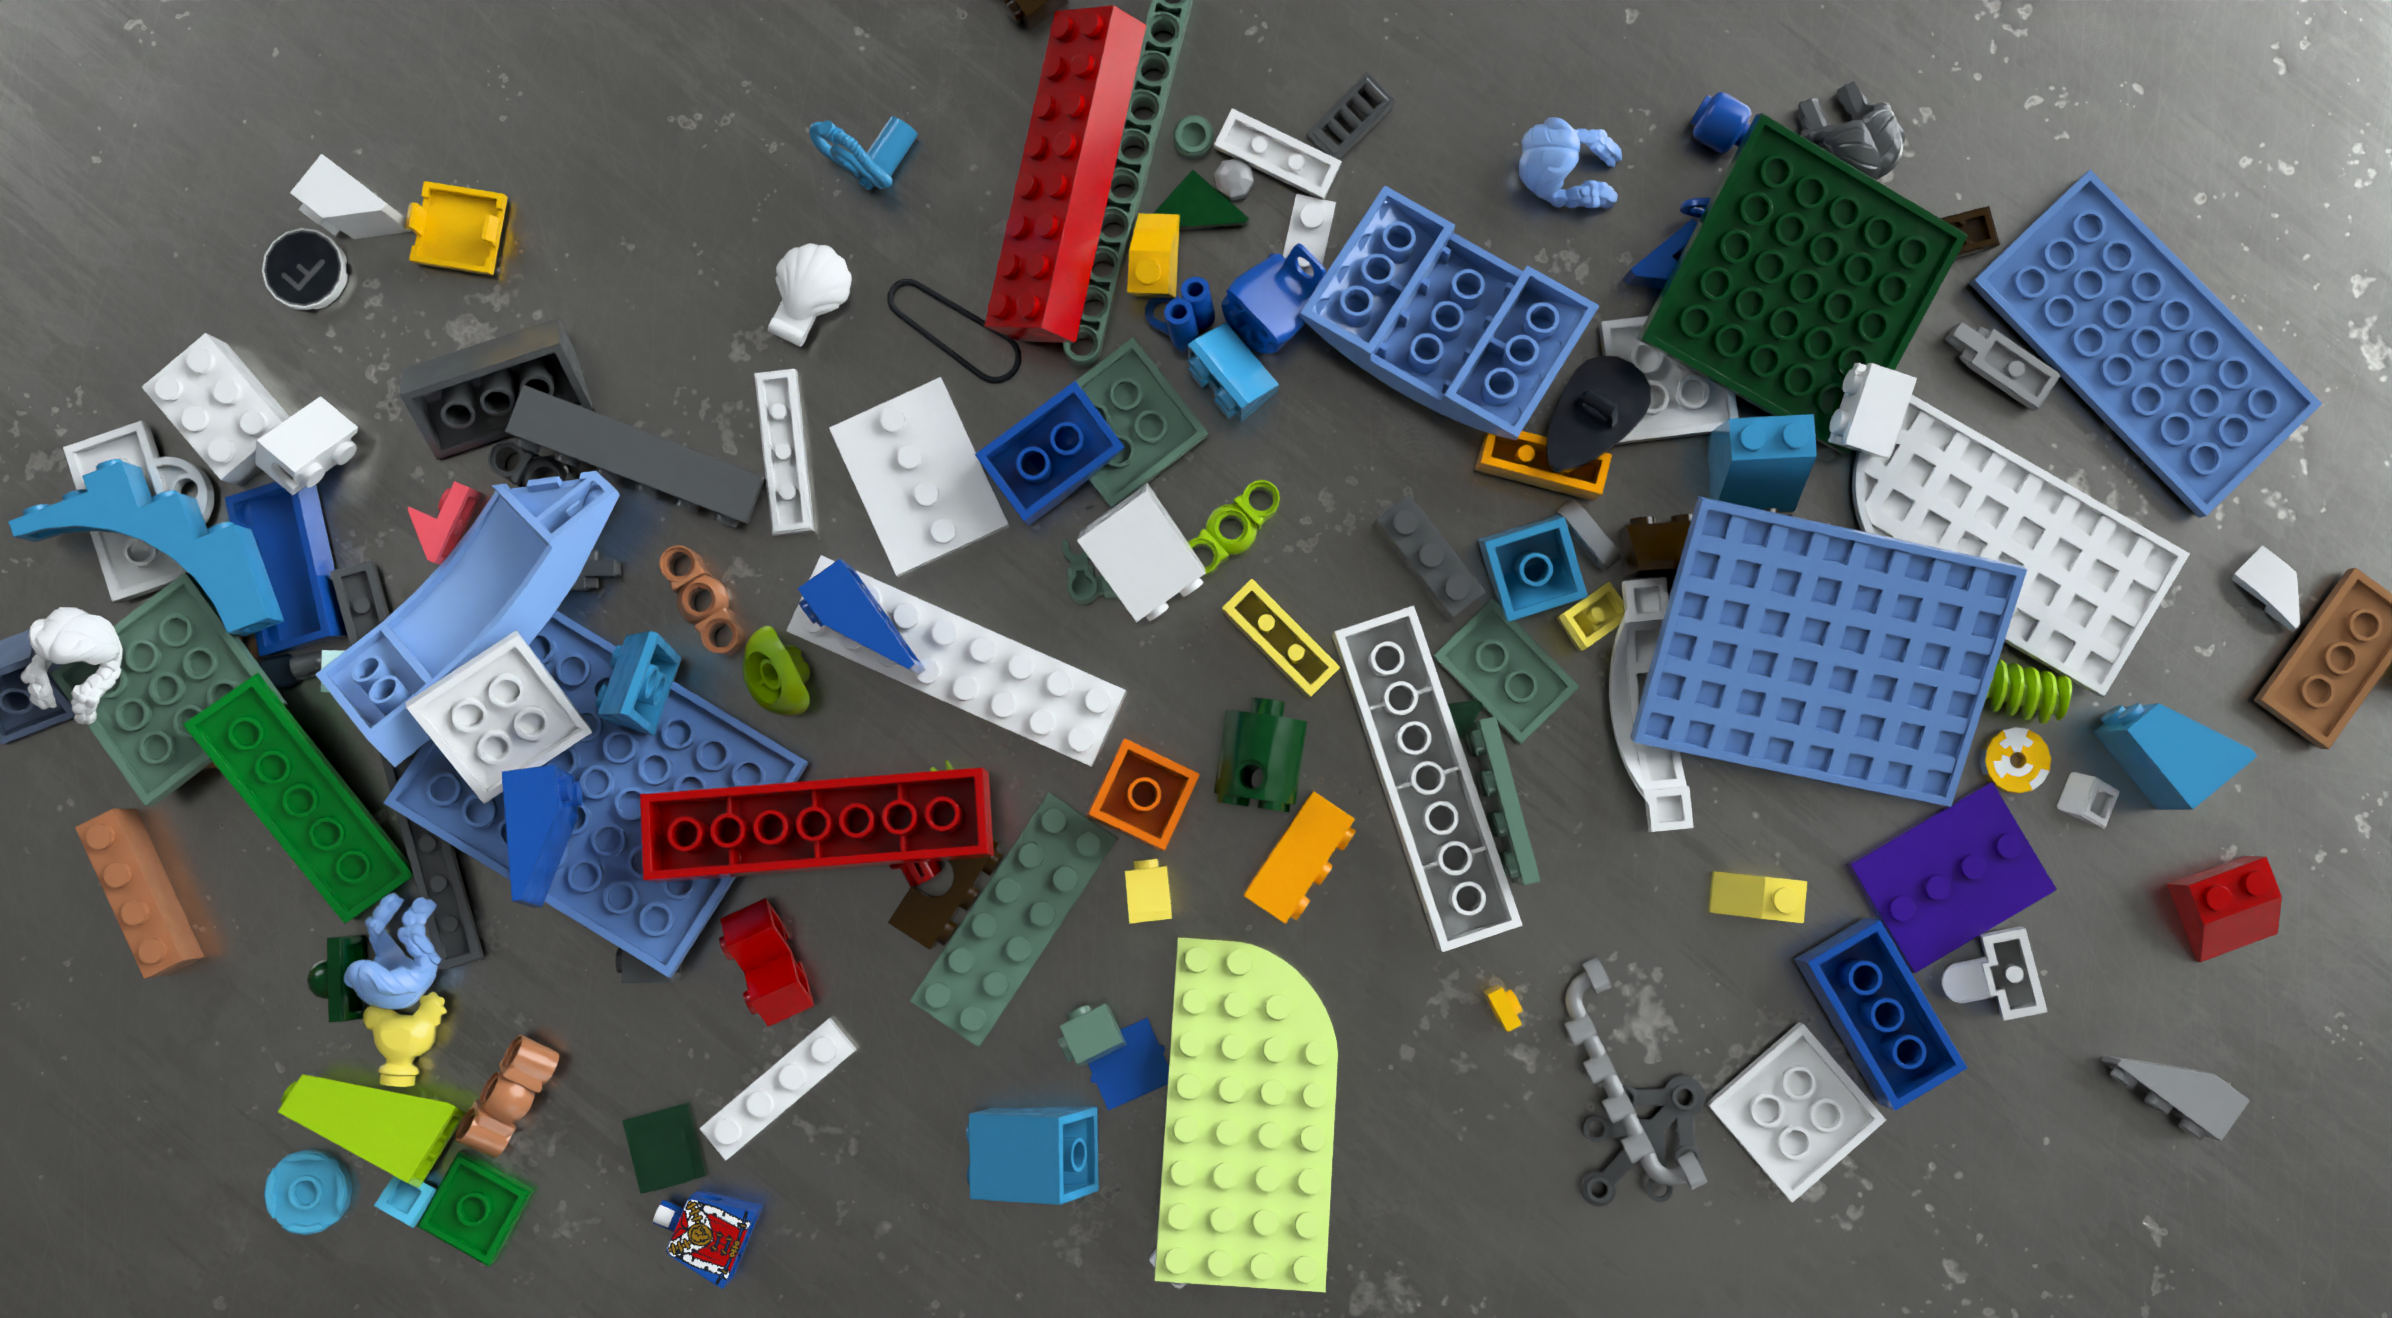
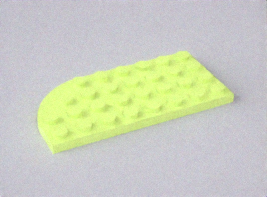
(1246, 1123)

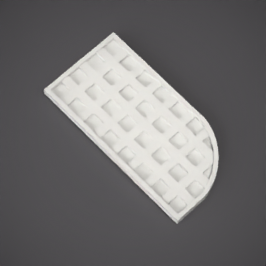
(2088, 568)

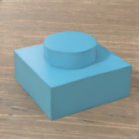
(405, 1200)

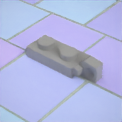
(2004, 364)

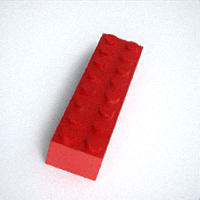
(1065, 175)
(816, 825)

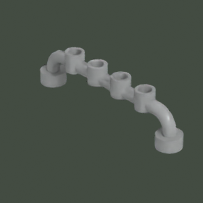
(1618, 1104)

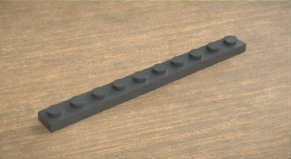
(430, 857)

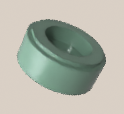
(1193, 137)

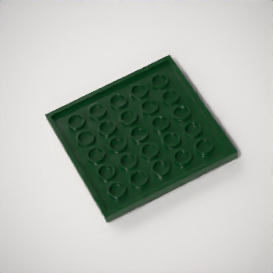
(1799, 277)

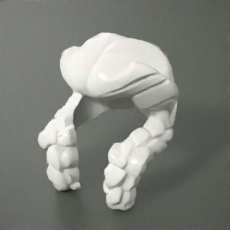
(72, 637)

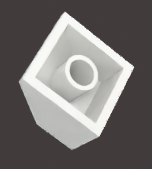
(344, 204)

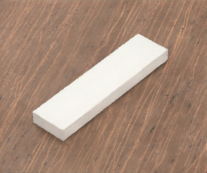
(784, 452)

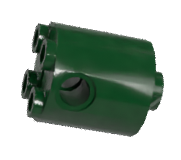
(1265, 742)

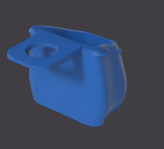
(1268, 299)

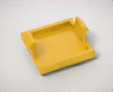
(457, 228)

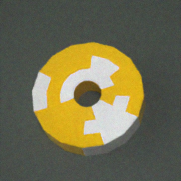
(2033, 755)

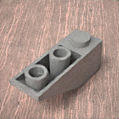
(2196, 1097)

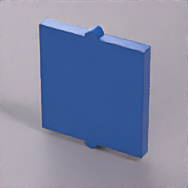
(1133, 1068)

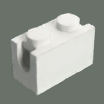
(1871, 409)
(306, 446)

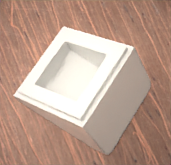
(2088, 799)

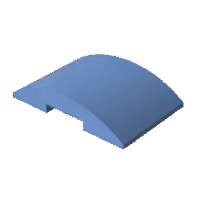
(1446, 317)

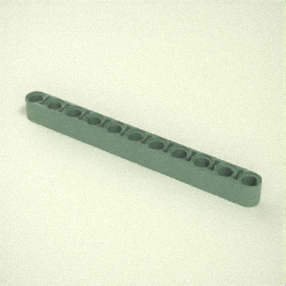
(1132, 171)

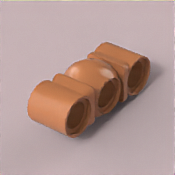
(688, 587)
(507, 1096)

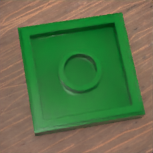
(475, 1208)

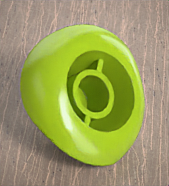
(775, 673)

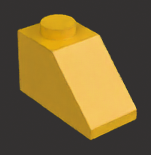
(1154, 256)

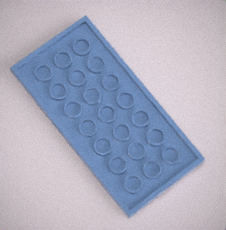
(2145, 344)

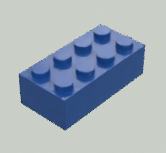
(1880, 1013)

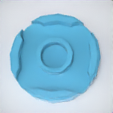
(308, 1191)

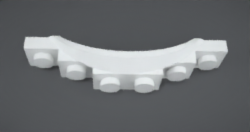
(1652, 769)

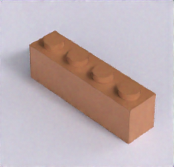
(139, 892)

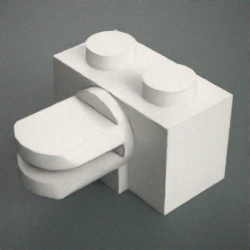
(2003, 974)

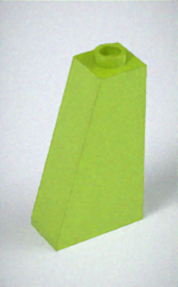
(381, 1126)

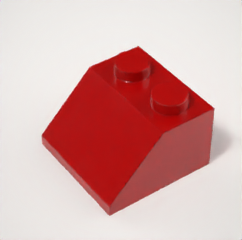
(2228, 905)

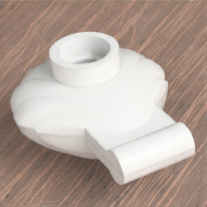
(811, 284)

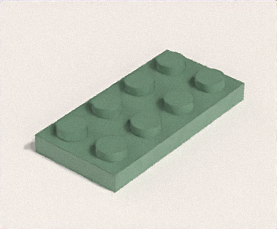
(1507, 815)

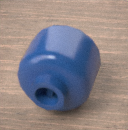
(1721, 122)

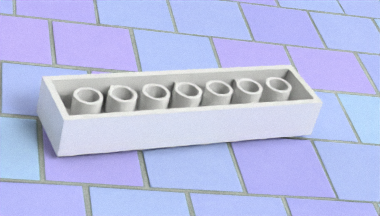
(983, 673)
(1426, 779)

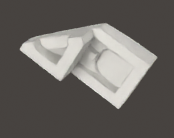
(2273, 584)

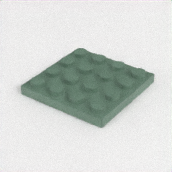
(171, 669)

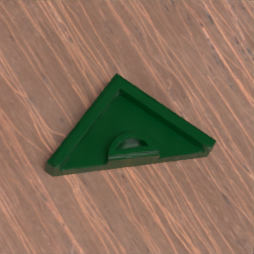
(1201, 205)

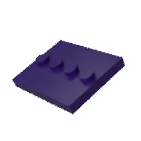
(1951, 877)

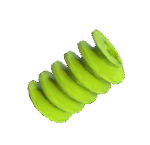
(2030, 691)

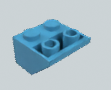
(1231, 372)

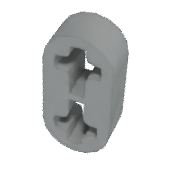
(1588, 535)

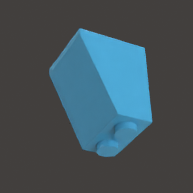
(1761, 460)
(2170, 755)
(1033, 1154)

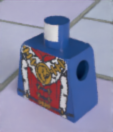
(709, 1233)

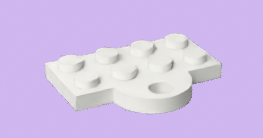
(128, 563)

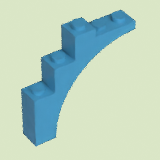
(220, 558)

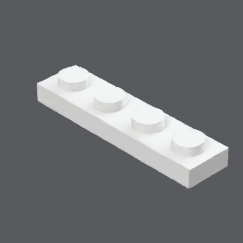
(778, 1089)

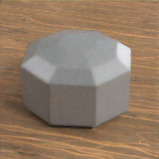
(1233, 179)

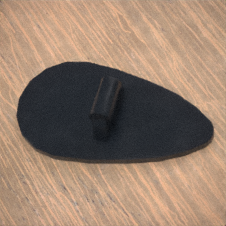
(1596, 411)

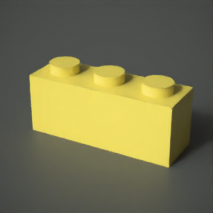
(1280, 638)

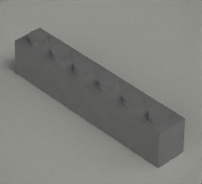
(636, 455)

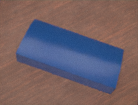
(298, 564)

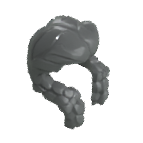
(1868, 142)

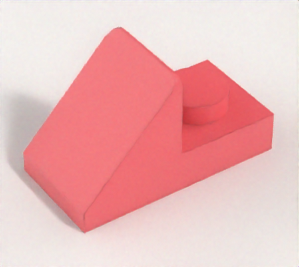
(442, 534)

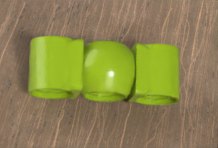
(1241, 511)

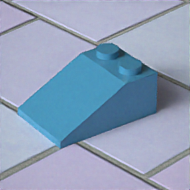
(639, 682)

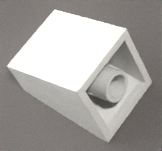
(1142, 554)

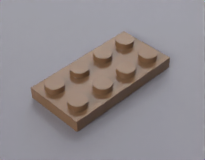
(2333, 661)

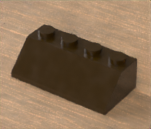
(1653, 547)

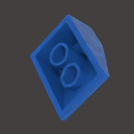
(1050, 453)
(846, 605)
(539, 822)

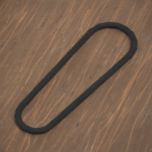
(921, 330)

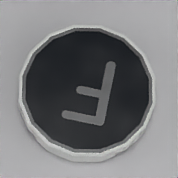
(305, 269)

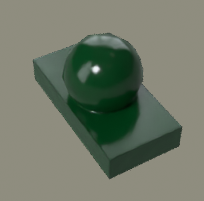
(327, 978)

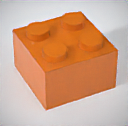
(1142, 795)

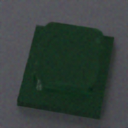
(664, 1148)

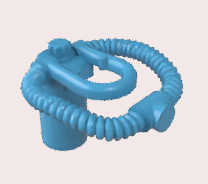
(871, 167)

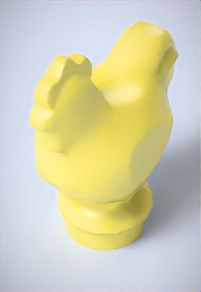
(404, 1037)

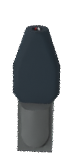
(288, 669)

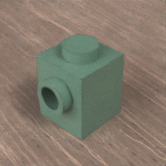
(1090, 1034)

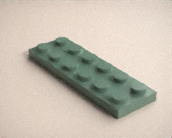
(1013, 919)

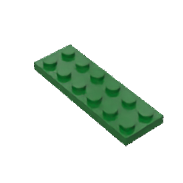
(300, 797)

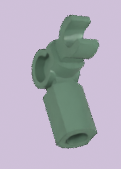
(1082, 582)

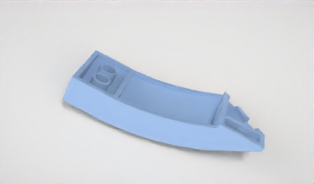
(495, 581)

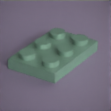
(1506, 671)

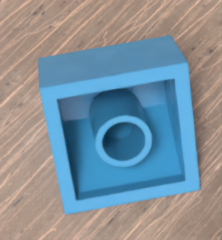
(1533, 567)

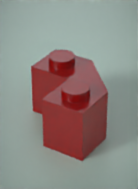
(772, 976)

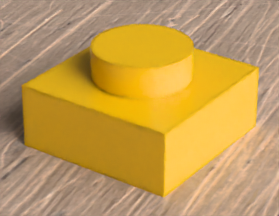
(1504, 1006)

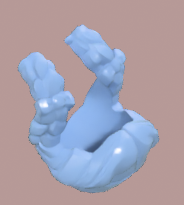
(1552, 153)
(393, 978)

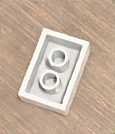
(217, 407)

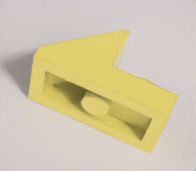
(1592, 617)

